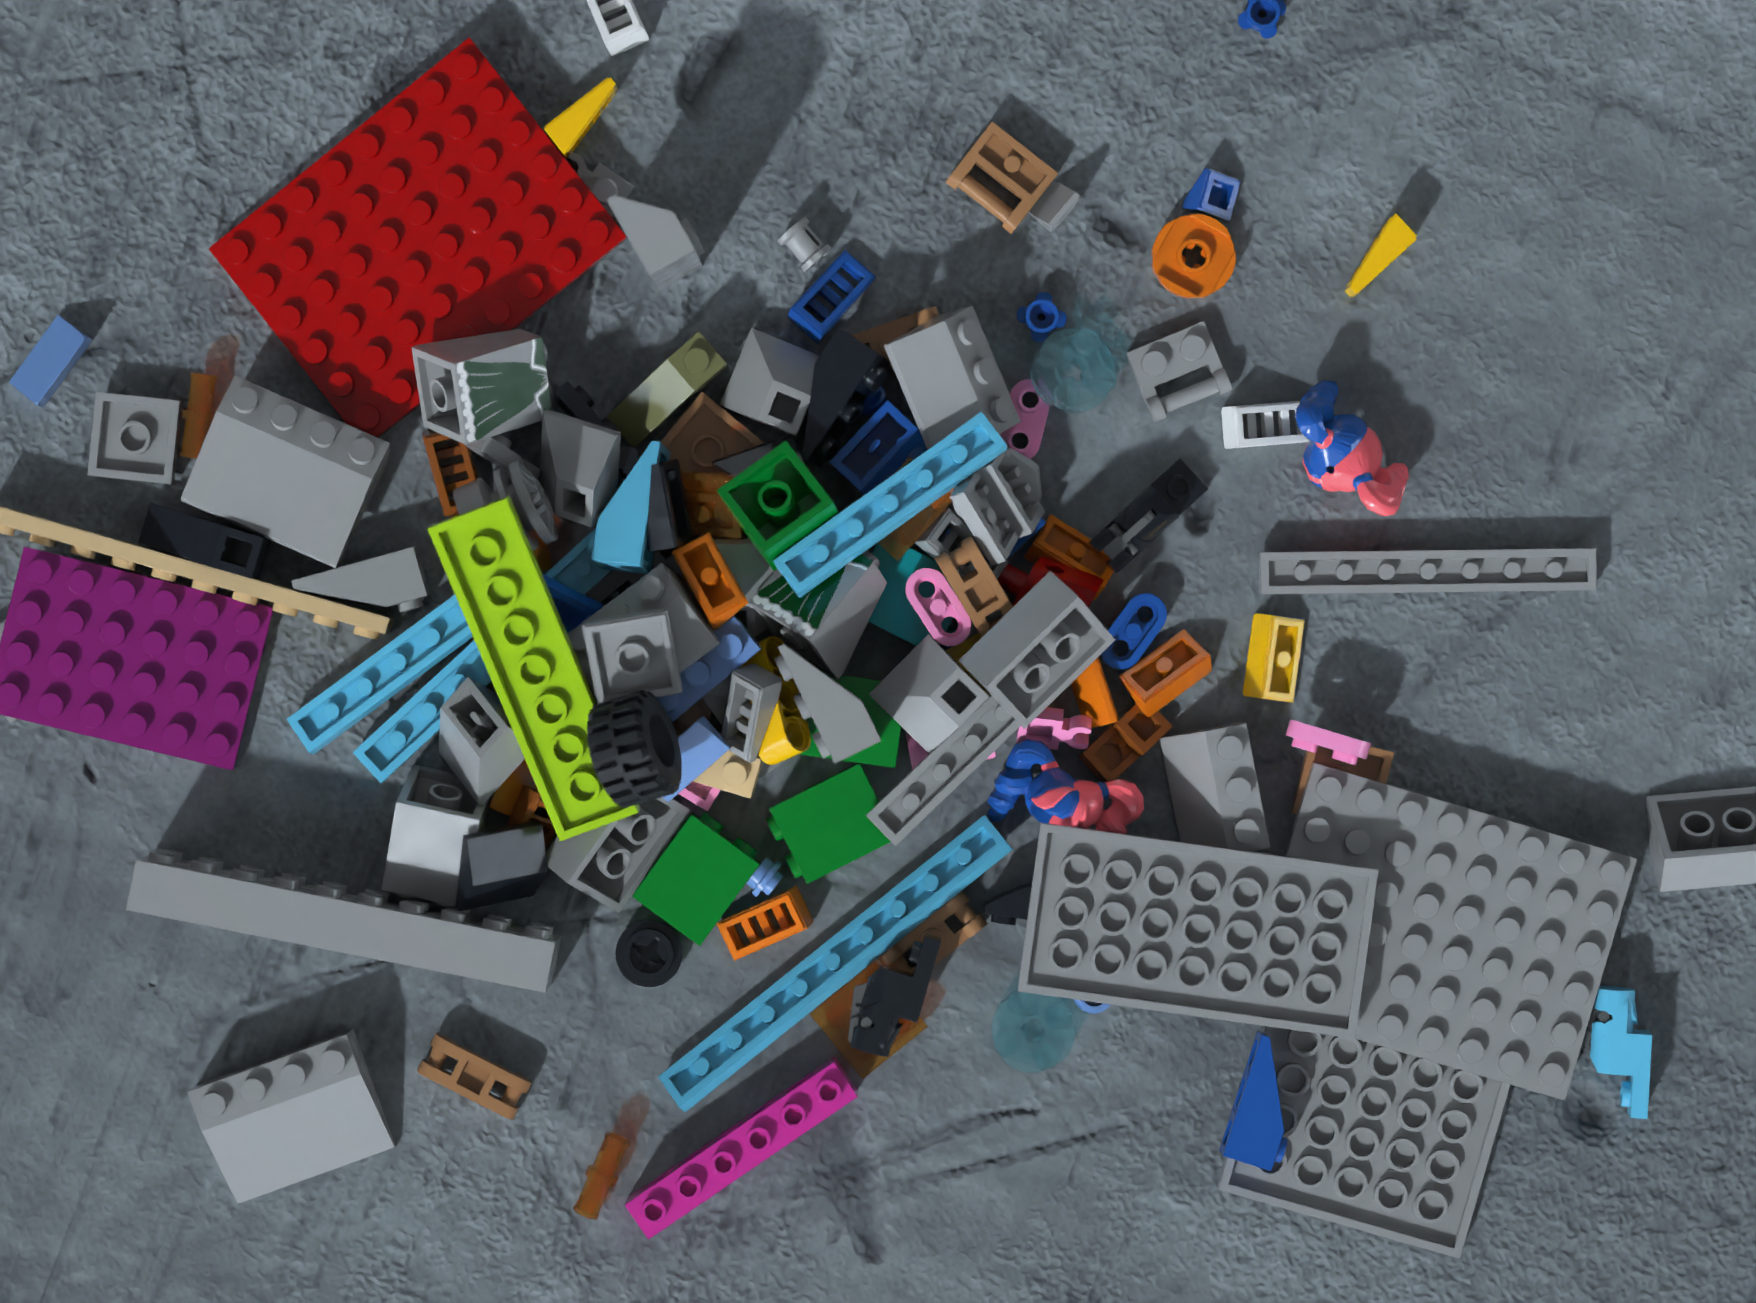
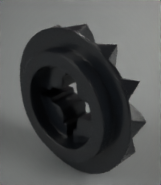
(629, 957)

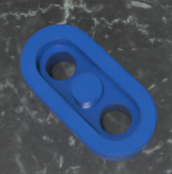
(1133, 631)

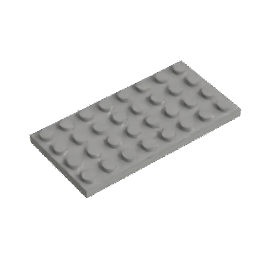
(1198, 930)

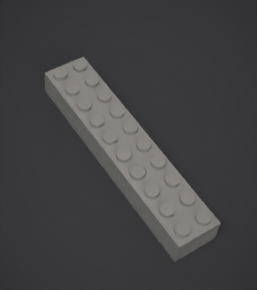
(344, 921)

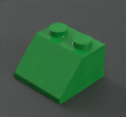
(777, 502)

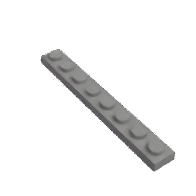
(1427, 571)

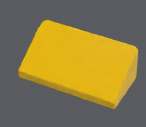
(1273, 657)

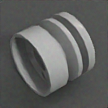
(526, 495)

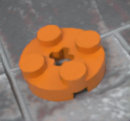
(1217, 251)

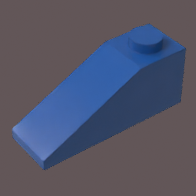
(1256, 1120)

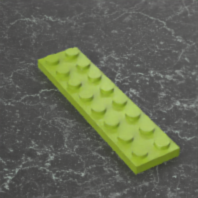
(527, 660)

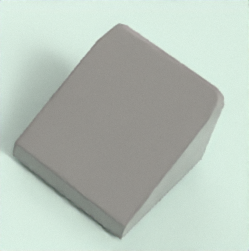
(1055, 205)

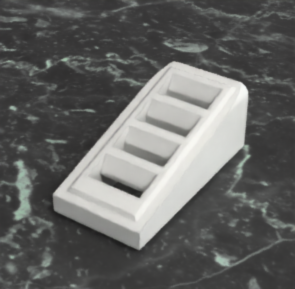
(621, 32)
(1234, 432)

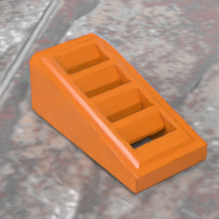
(796, 907)

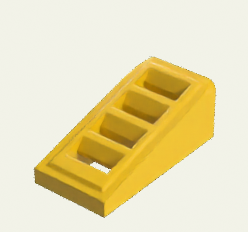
(574, 123)
(1387, 246)

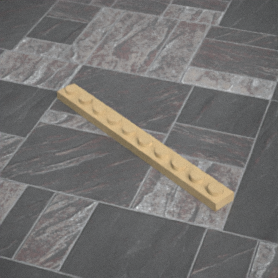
(204, 577)

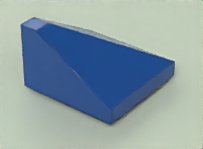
(1213, 195)

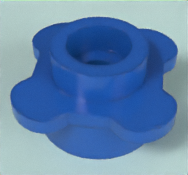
(1265, 25)
(1044, 305)

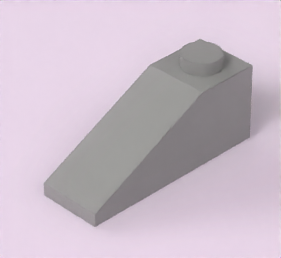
(380, 581)

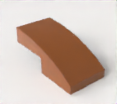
(1124, 743)

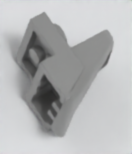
(1000, 503)

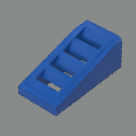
(806, 321)

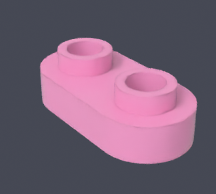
(1032, 420)
(938, 606)
(1309, 737)

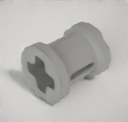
(804, 244)

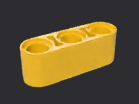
(787, 730)

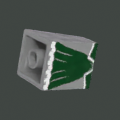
(482, 384)
(827, 619)

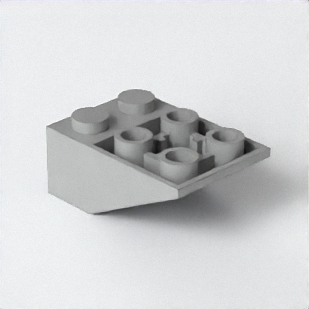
(836, 711)

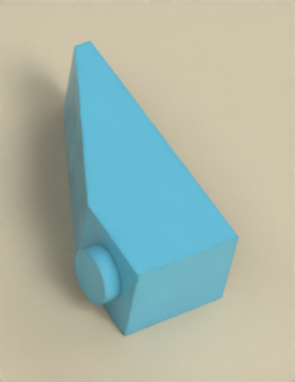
(623, 524)

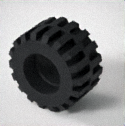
(634, 748)

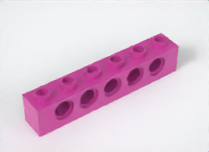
(741, 1147)

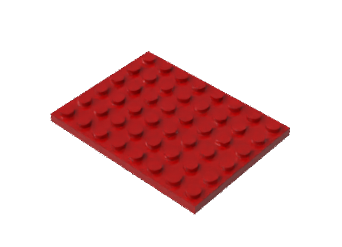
(417, 232)

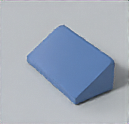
(50, 361)
(699, 749)

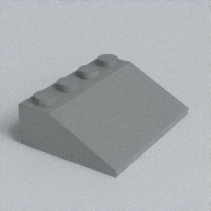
(286, 471)
(292, 1116)

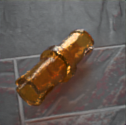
(198, 413)
(601, 1175)

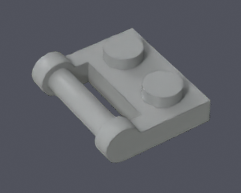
(1173, 358)

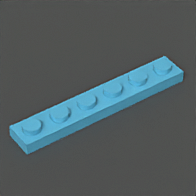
(890, 504)
(381, 676)

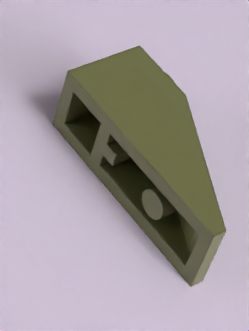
(667, 389)

